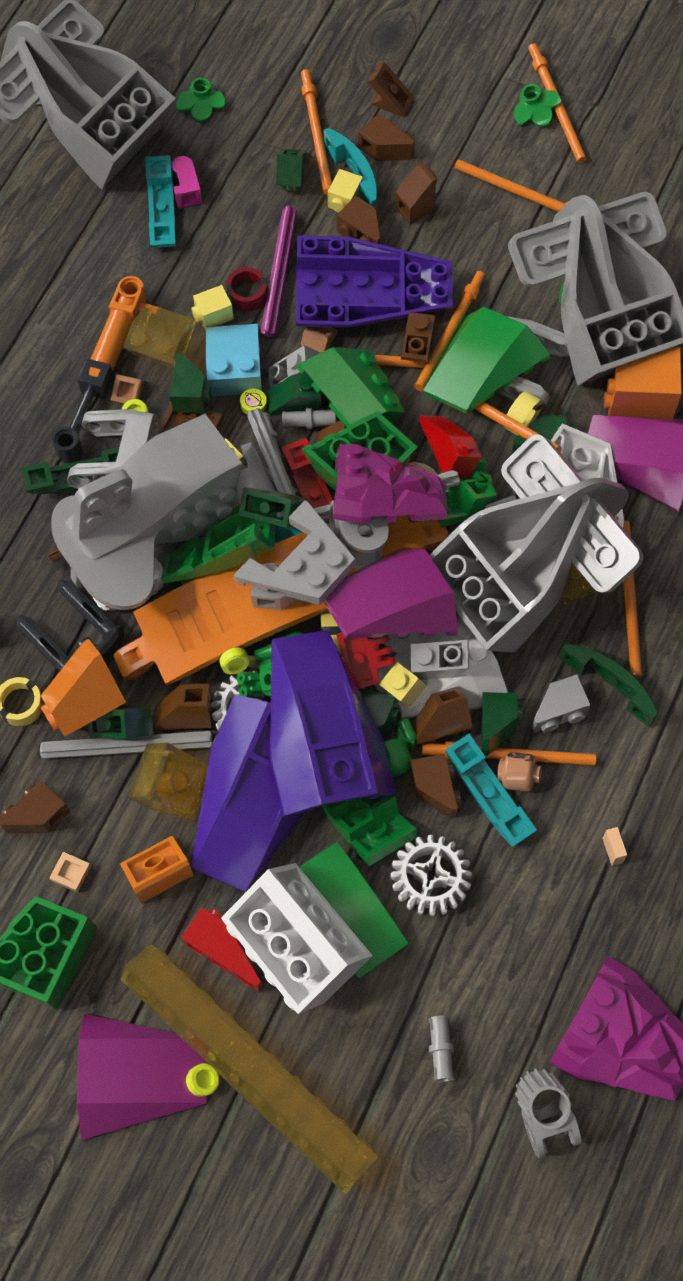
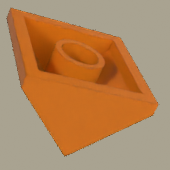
(157, 869)

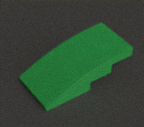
(355, 903)

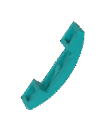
(343, 149)
(161, 201)
(488, 791)

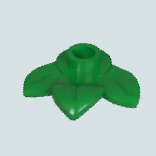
(200, 99)
(538, 108)

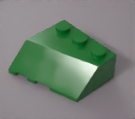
(352, 384)
(369, 432)
(43, 951)

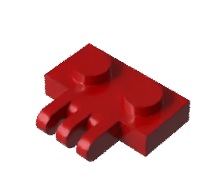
(364, 657)

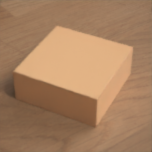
(614, 846)
(70, 872)

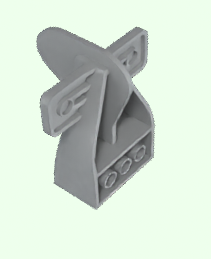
(91, 95)
(614, 293)
(155, 497)
(517, 555)

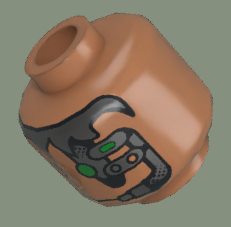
(519, 771)

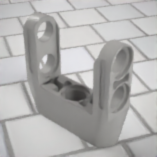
(553, 342)
(135, 432)

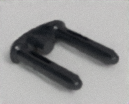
(111, 638)

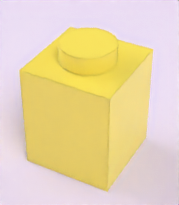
(343, 189)
(212, 307)
(403, 684)

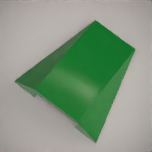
(482, 358)
(223, 547)

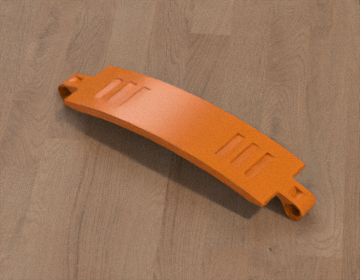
(216, 614)

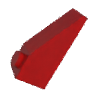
(451, 445)
(212, 940)

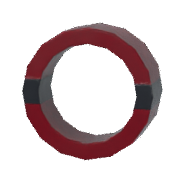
(246, 303)

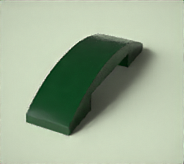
(53, 480)
(581, 658)

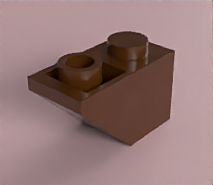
(385, 141)
(417, 194)
(358, 221)
(418, 337)
(185, 708)
(443, 715)
(433, 783)
(35, 813)

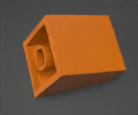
(646, 386)
(81, 691)

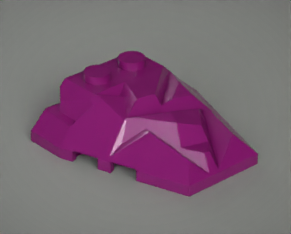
(381, 486)
(624, 1037)

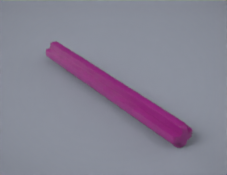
(278, 272)

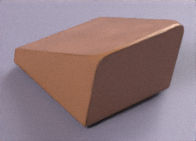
(318, 337)
(127, 388)

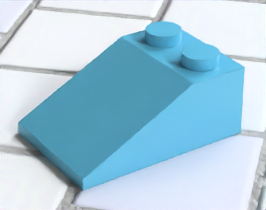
(233, 359)

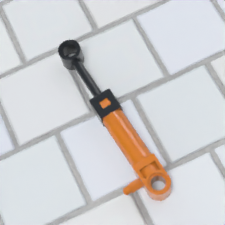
(97, 372)

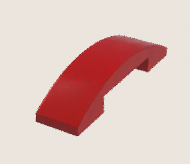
(305, 476)

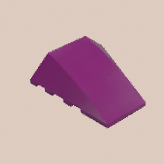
(645, 454)
(394, 596)
(130, 1075)

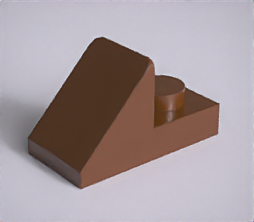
(391, 92)

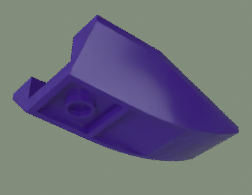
(366, 283)
(321, 729)
(240, 804)

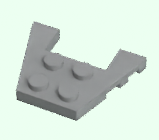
(310, 569)

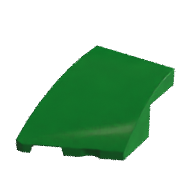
(469, 495)
(371, 826)

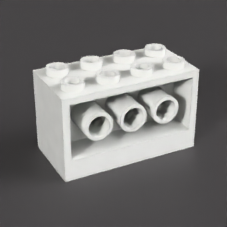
(295, 937)

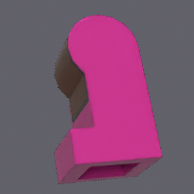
(184, 175)

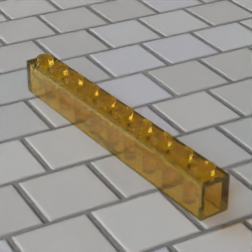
(249, 1068)

